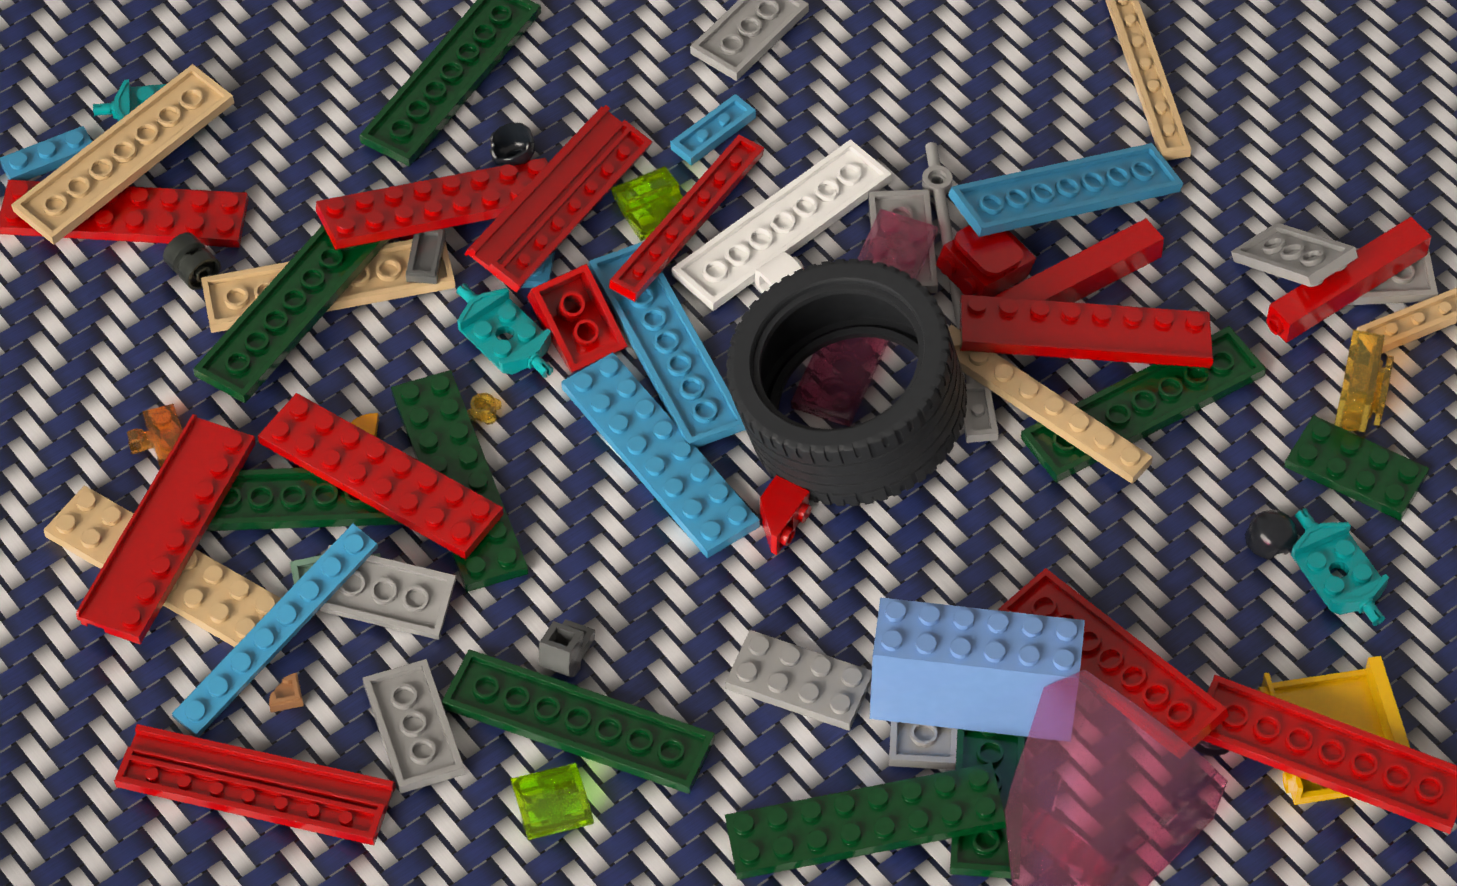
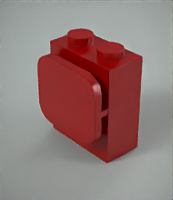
(985, 263)

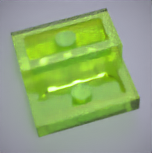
(647, 200)
(552, 801)

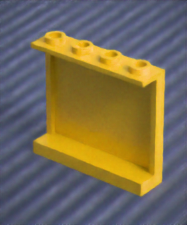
(1352, 697)

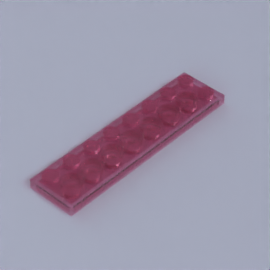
(843, 370)

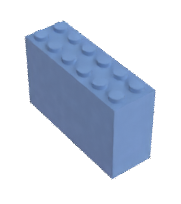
(968, 665)

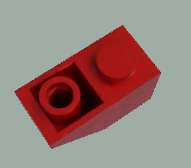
(781, 510)

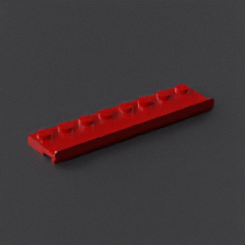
(558, 198)
(1085, 331)
(165, 529)
(255, 784)

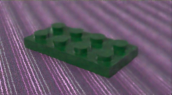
(1356, 467)

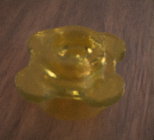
(484, 401)

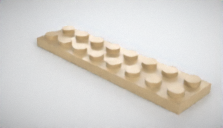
(122, 154)
(381, 280)
(204, 592)

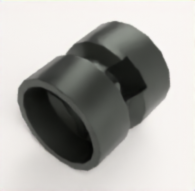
(190, 260)

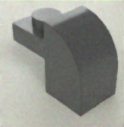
(564, 647)

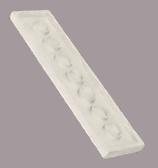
(781, 224)

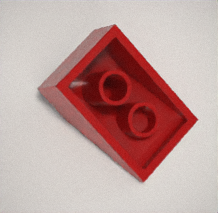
(577, 318)

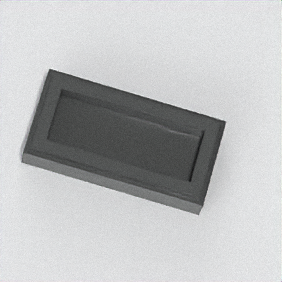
(426, 257)

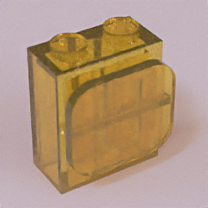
(1363, 382)

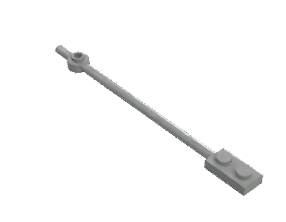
(980, 417)

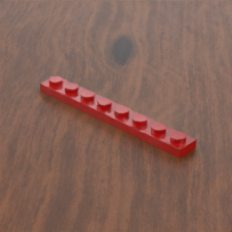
(686, 218)

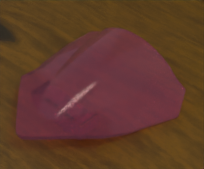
(1103, 791)

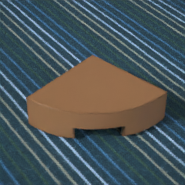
(286, 694)

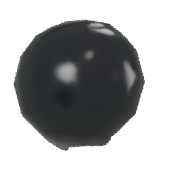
(512, 144)
(1271, 534)

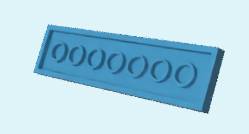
(1065, 189)
(671, 355)
(660, 456)

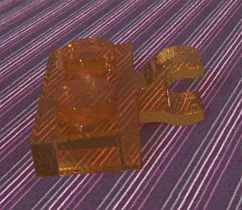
(162, 432)

